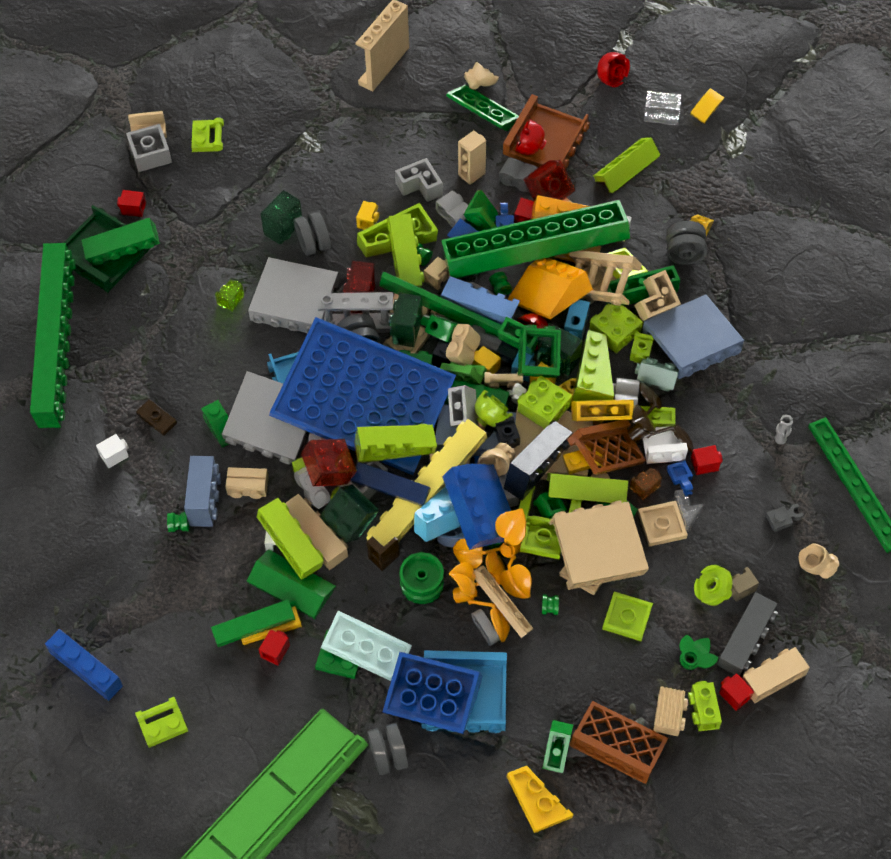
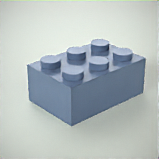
(202, 491)

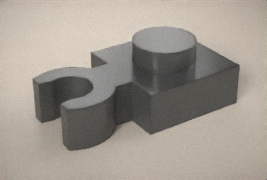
(782, 518)

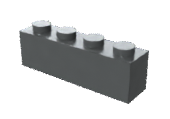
(747, 634)

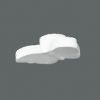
(515, 393)

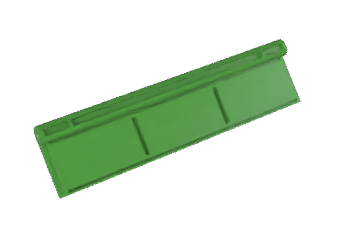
(282, 792)

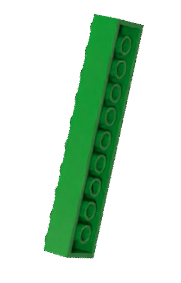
(535, 239)
(52, 336)

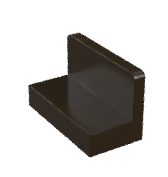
(382, 555)

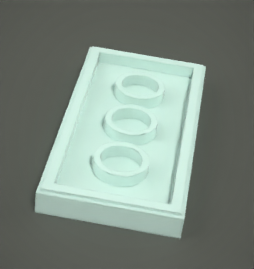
(364, 645)

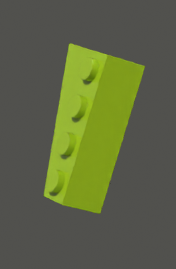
(376, 238)
(594, 370)
(394, 442)

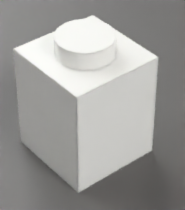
(113, 450)

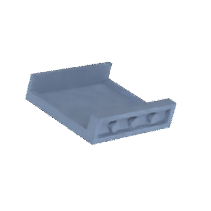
(694, 335)

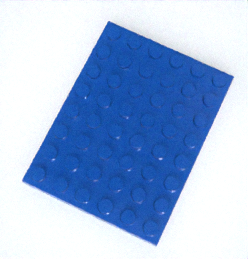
(357, 382)

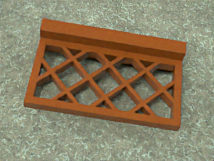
(602, 433)
(626, 763)

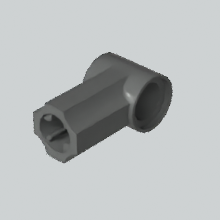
(489, 341)

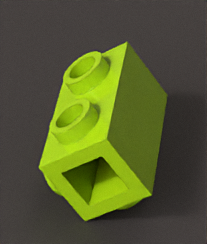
(705, 705)

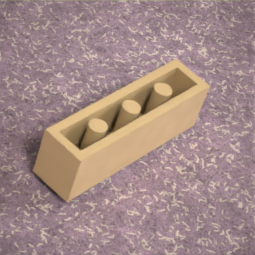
(322, 536)

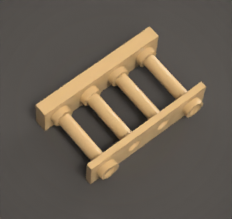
(612, 262)

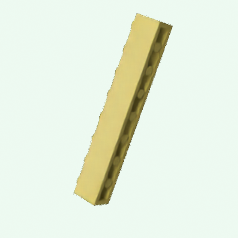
(456, 452)

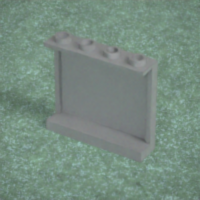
(290, 294)
(254, 428)

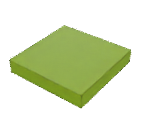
(627, 616)

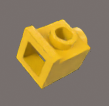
(367, 215)

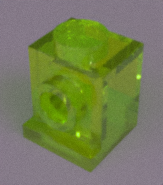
(230, 295)

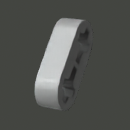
(485, 627)

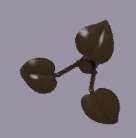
(644, 425)

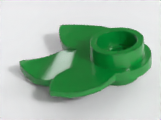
(698, 652)

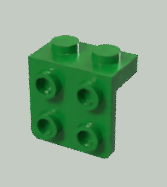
(481, 212)

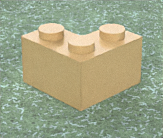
(661, 296)

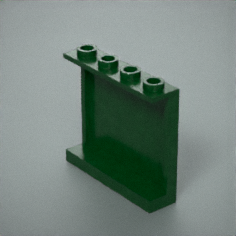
(111, 271)

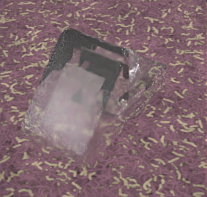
(688, 513)

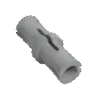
(783, 429)

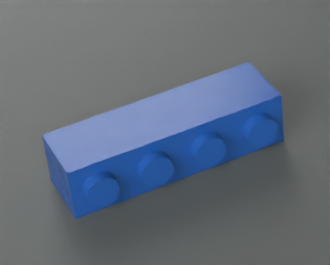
(84, 664)

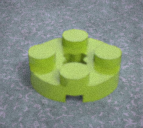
(722, 589)

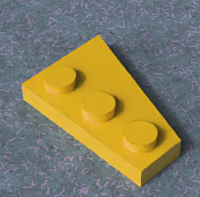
(536, 801)

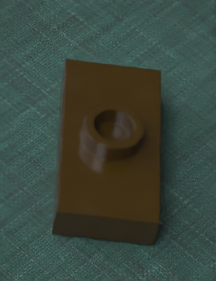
(156, 417)

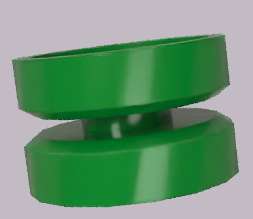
(421, 578)

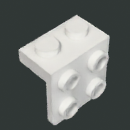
(664, 448)

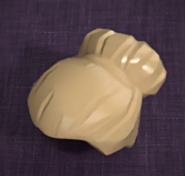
(480, 77)
(500, 457)
(818, 561)

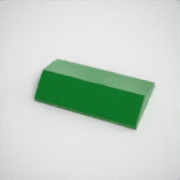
(483, 107)
(278, 578)

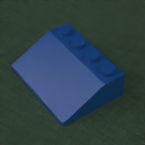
(477, 502)
(432, 692)

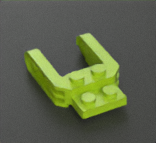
(540, 535)

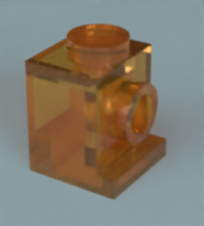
(646, 483)

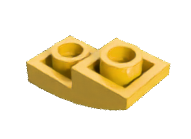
(707, 105)

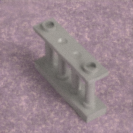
(357, 301)

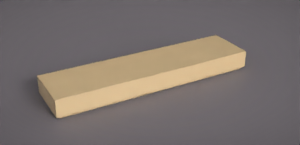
(502, 601)

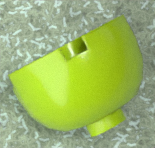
(490, 410)

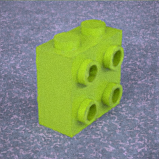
(617, 324)
(544, 402)

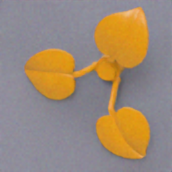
(512, 528)
(467, 591)

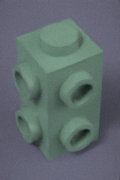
(657, 374)

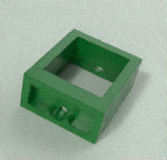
(537, 371)

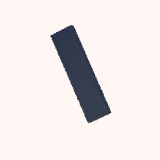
(391, 484)

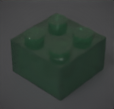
(279, 217)
(406, 319)
(569, 353)
(349, 513)

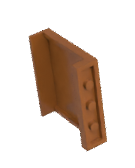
(561, 132)

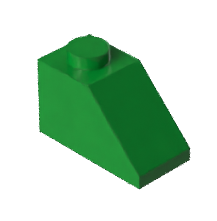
(216, 419)
(557, 746)

